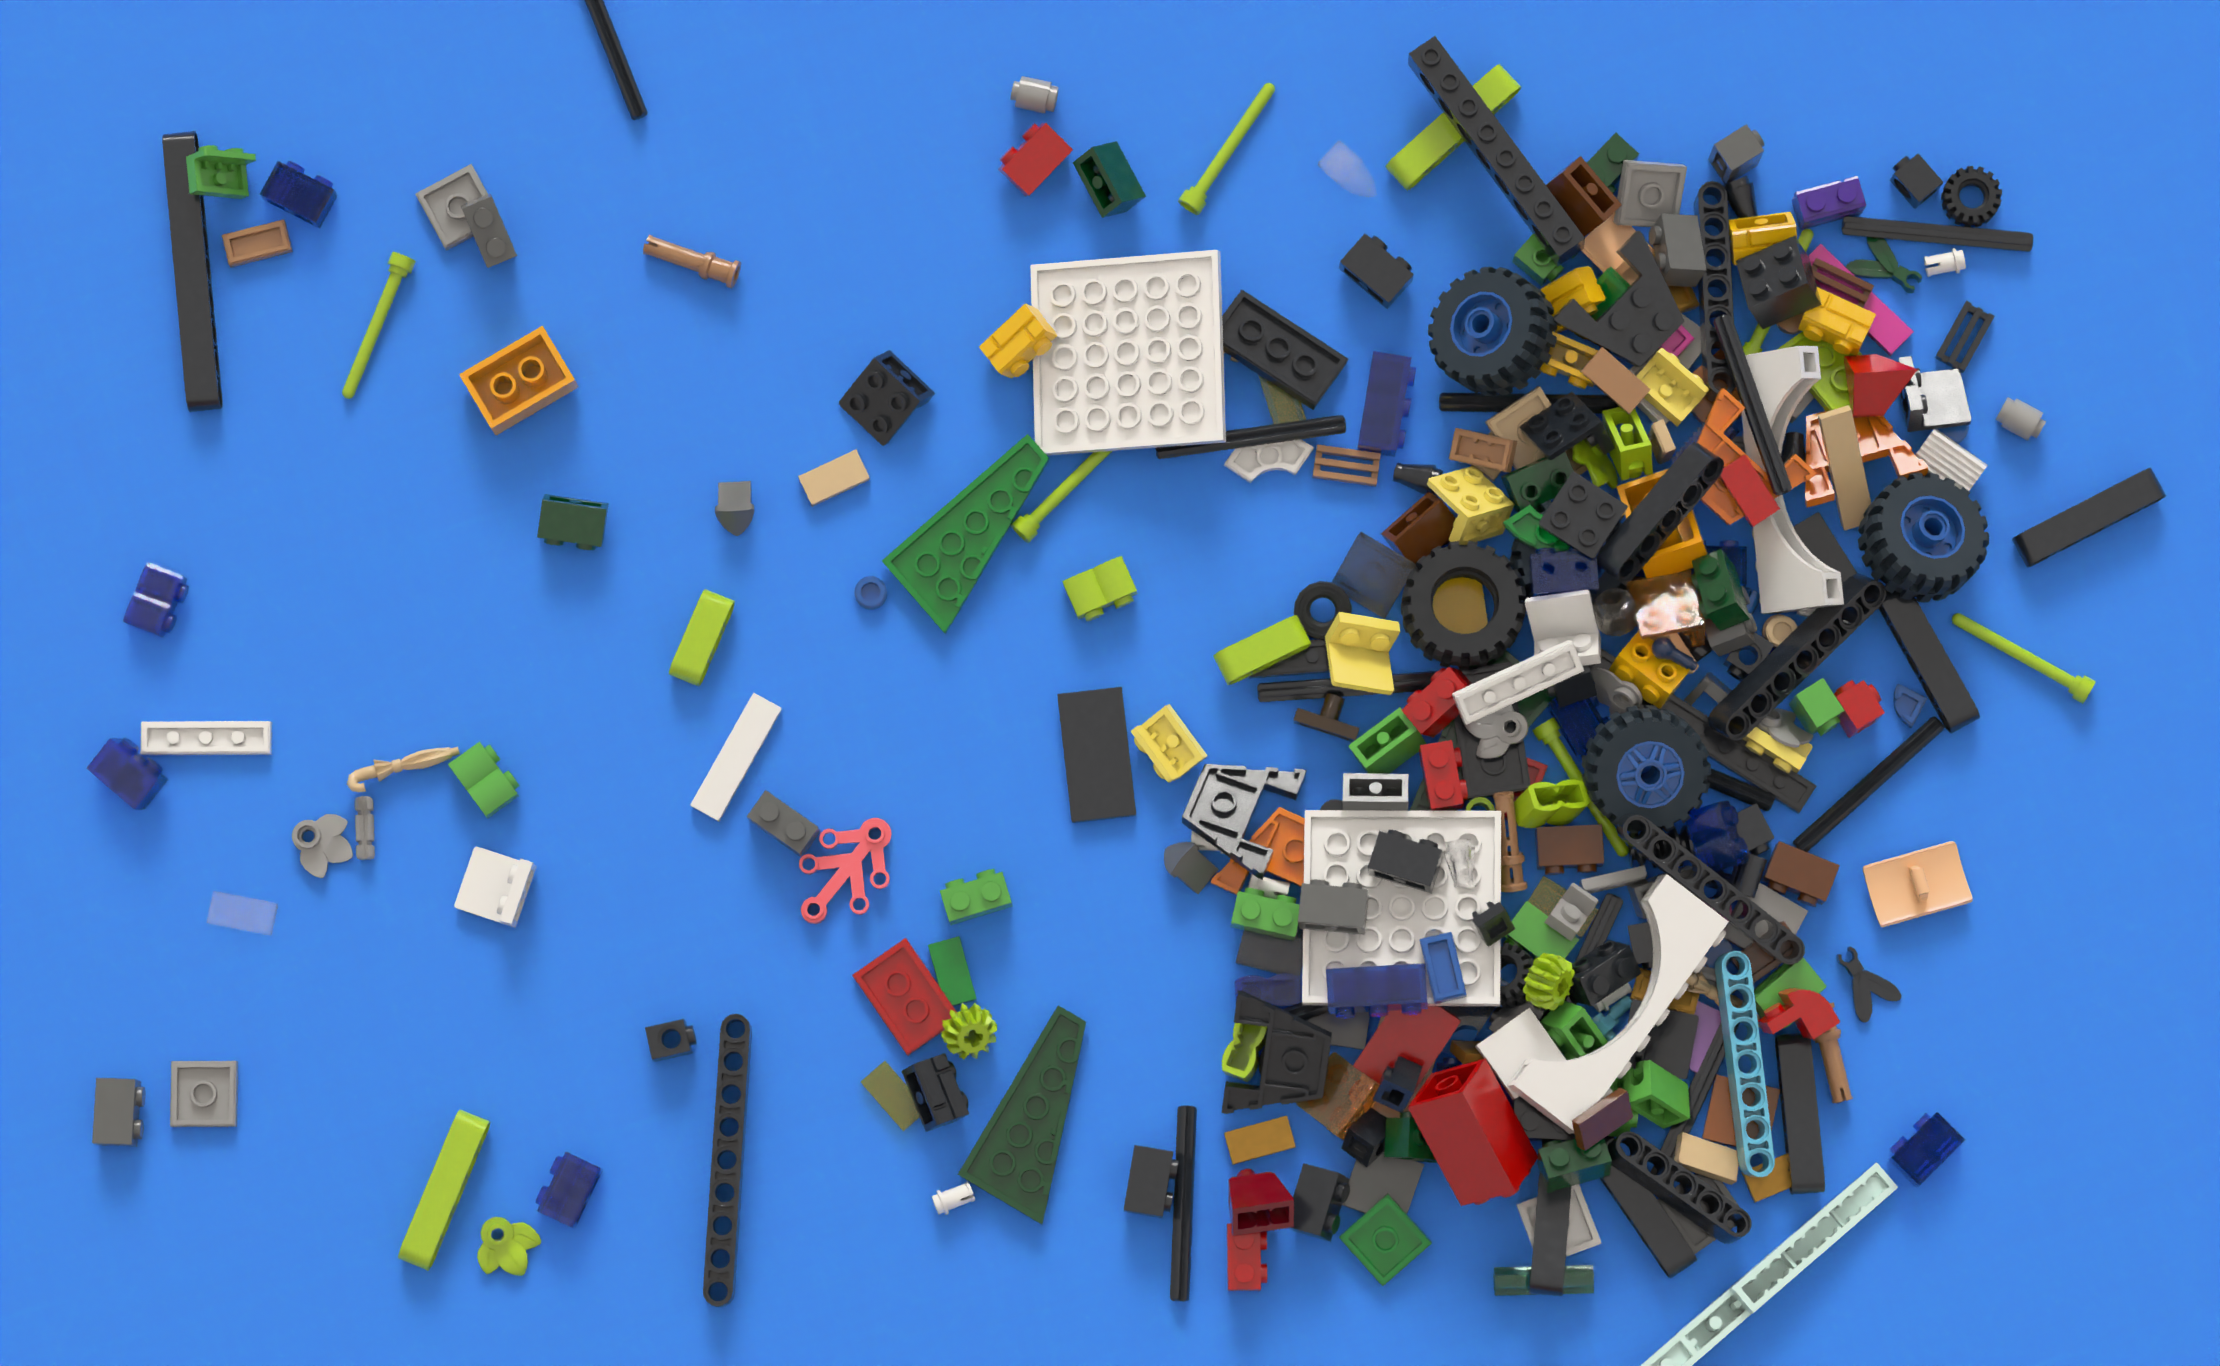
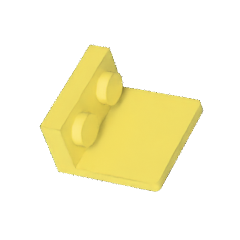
(1476, 501)
(1360, 652)

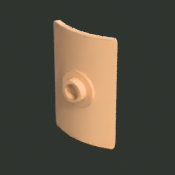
(1602, 246)
(1917, 884)

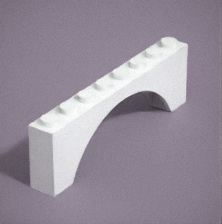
(1786, 569)
(1681, 936)

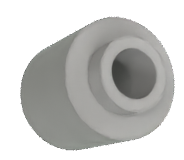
(1034, 94)
(2021, 418)

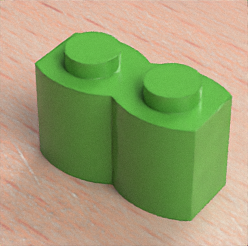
(484, 779)

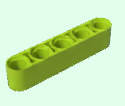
(1441, 137)
(444, 1190)

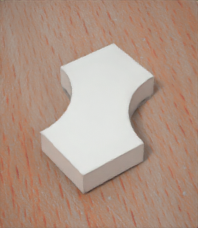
(1256, 460)

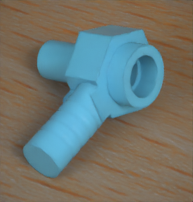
(1606, 1023)

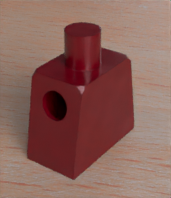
(1258, 1203)

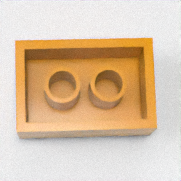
(519, 380)
(1680, 547)

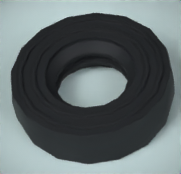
(1309, 595)

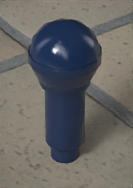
(1664, 649)

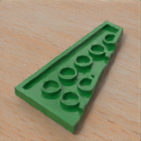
(956, 544)

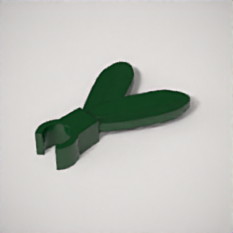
(1884, 267)

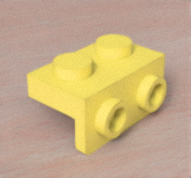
(1672, 386)
(1168, 744)
(1785, 757)

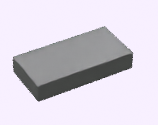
(1613, 880)

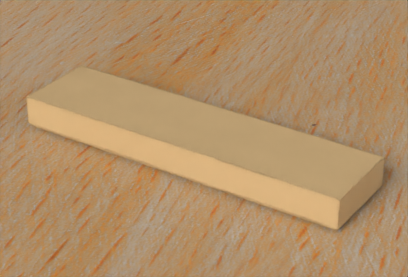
(1845, 465)

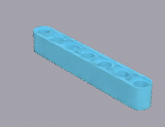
(1754, 1077)

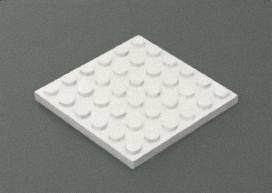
(1130, 354)
(1398, 916)

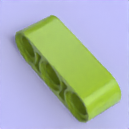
(701, 637)
(1262, 650)

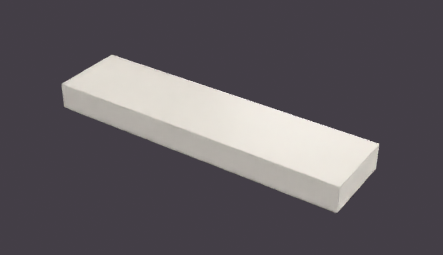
(1518, 682)
(206, 738)
(736, 757)

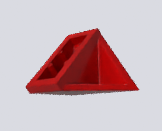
(1874, 383)

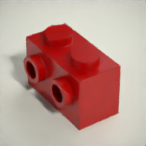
(1034, 158)
(1434, 706)
(1860, 706)
(1441, 777)
(1244, 1261)

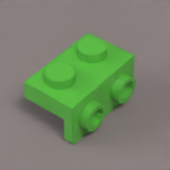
(219, 172)

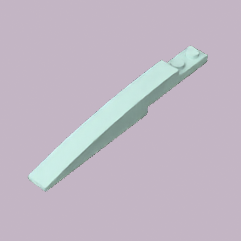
(1775, 1270)

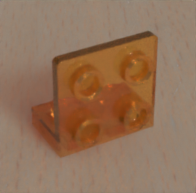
(1668, 606)
(1345, 1096)

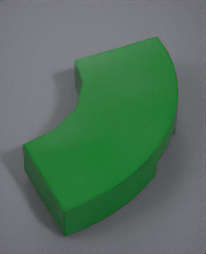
(1526, 529)

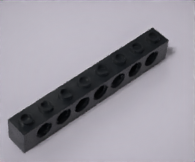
(1496, 151)

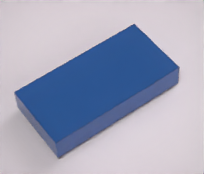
(1443, 968)

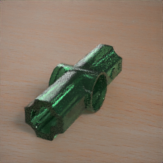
(1516, 1280)

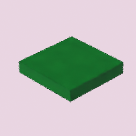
(1385, 1239)

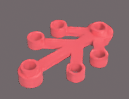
(849, 866)

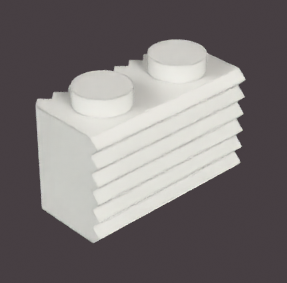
(1950, 460)

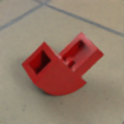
(1805, 1008)

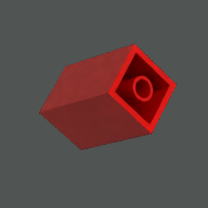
(1473, 1132)

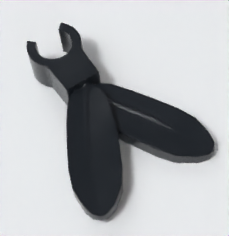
(1863, 983)

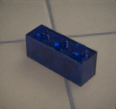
(1386, 404)
(1377, 990)

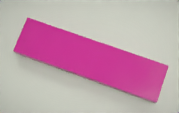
(1887, 327)

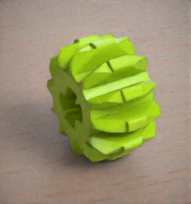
(1548, 981)
(969, 1031)

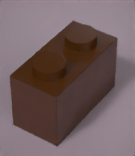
(1583, 196)
(1420, 528)
(1569, 848)
(1800, 874)

